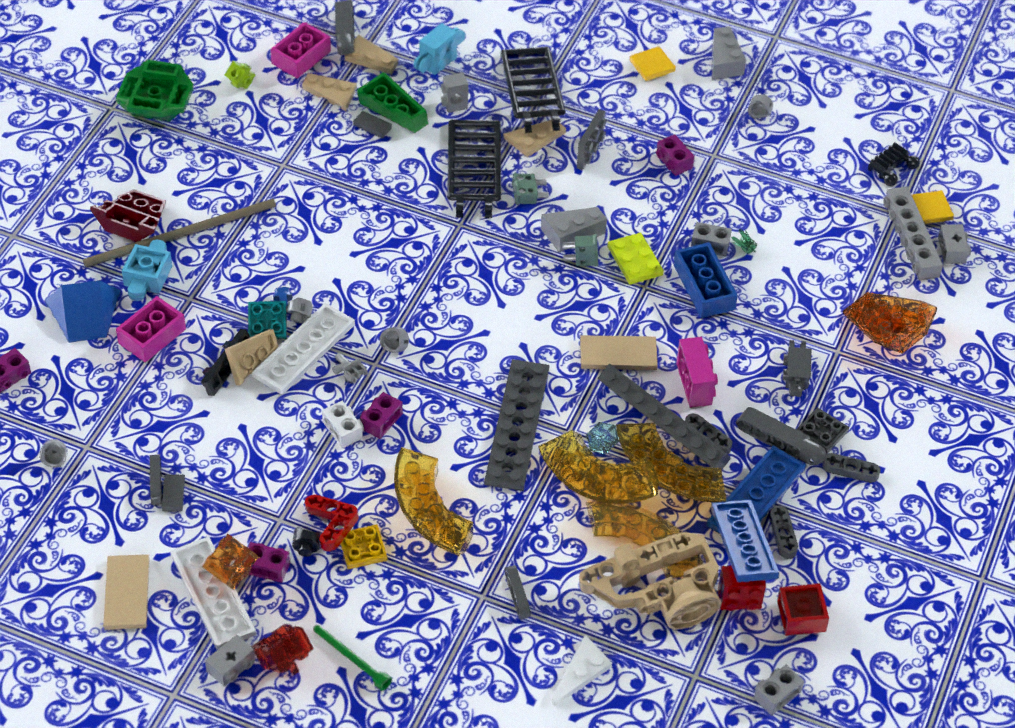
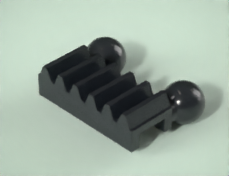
(890, 160)

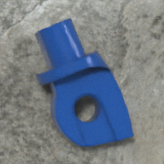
(282, 294)

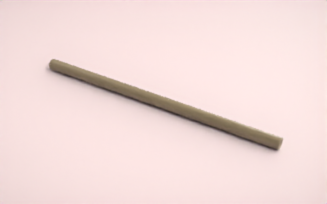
(181, 232)

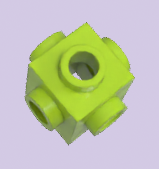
(240, 74)

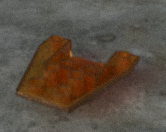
(891, 319)

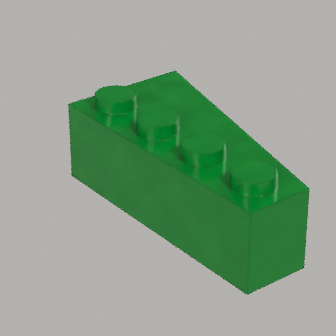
(392, 102)

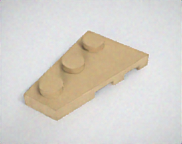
(372, 56)
(335, 90)
(529, 143)
(250, 353)

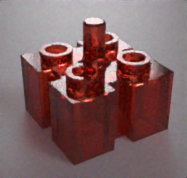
(283, 648)

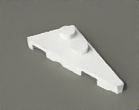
(584, 667)

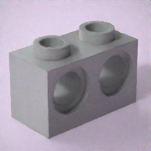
(717, 236)
(782, 692)

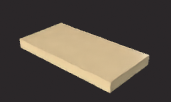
(619, 351)
(126, 592)

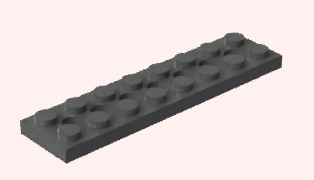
(506, 429)

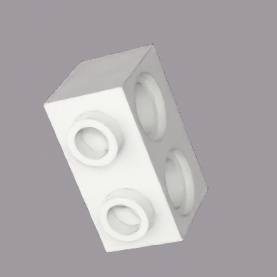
(342, 424)

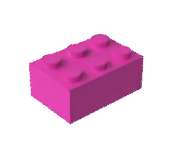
(300, 50)
(151, 329)
(696, 372)

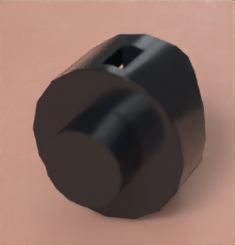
(306, 541)

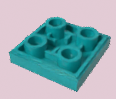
(266, 316)

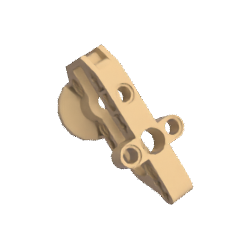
(686, 600)

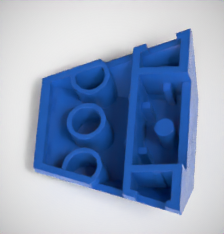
(84, 309)

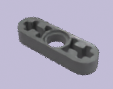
(705, 426)
(843, 471)
(155, 479)
(782, 539)
(517, 592)

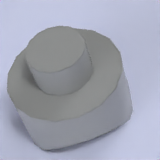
(760, 106)
(299, 309)
(394, 339)
(53, 453)

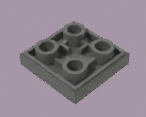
(823, 429)

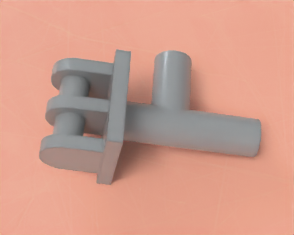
(351, 369)

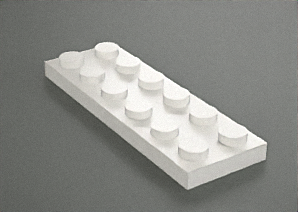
(303, 348)
(216, 602)

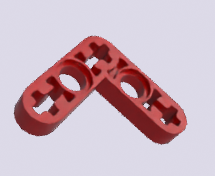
(344, 515)

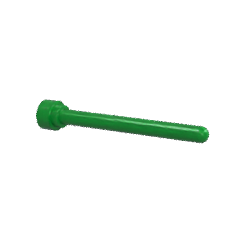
(381, 680)

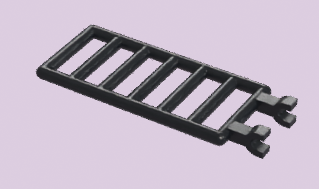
(511, 84)
(452, 159)

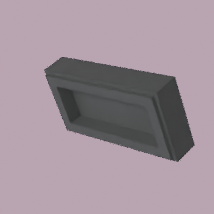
(372, 124)
(173, 492)

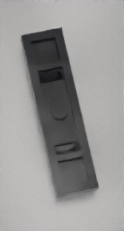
(217, 374)

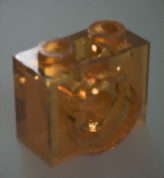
(219, 561)

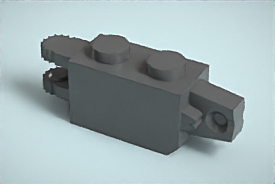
(797, 368)

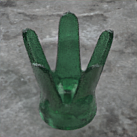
(745, 242)

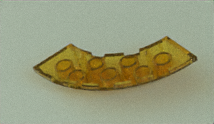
(674, 475)
(595, 478)
(423, 506)
(638, 525)

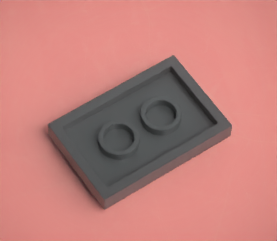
(591, 138)

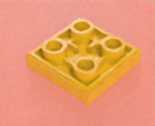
(652, 63)
(933, 207)
(363, 547)

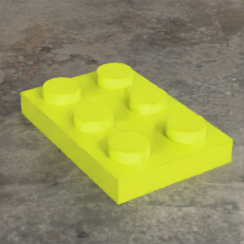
(635, 258)

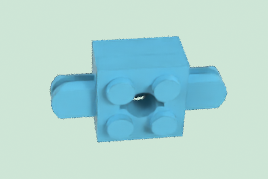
(438, 48)
(146, 269)

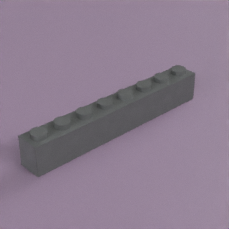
(664, 418)

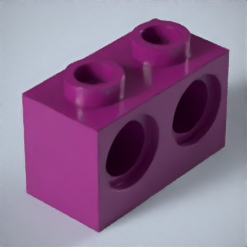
(675, 155)
(13, 368)
(381, 415)
(265, 564)

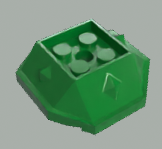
(155, 90)

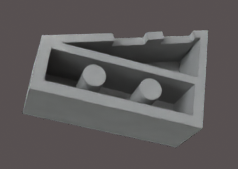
(726, 54)
(565, 225)

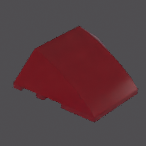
(130, 215)

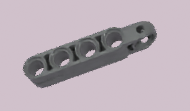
(345, 27)
(781, 436)

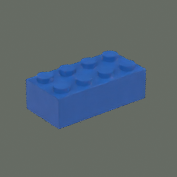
(705, 280)

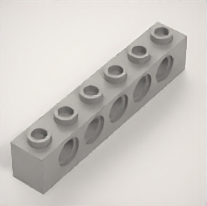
(913, 233)

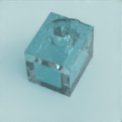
(602, 437)

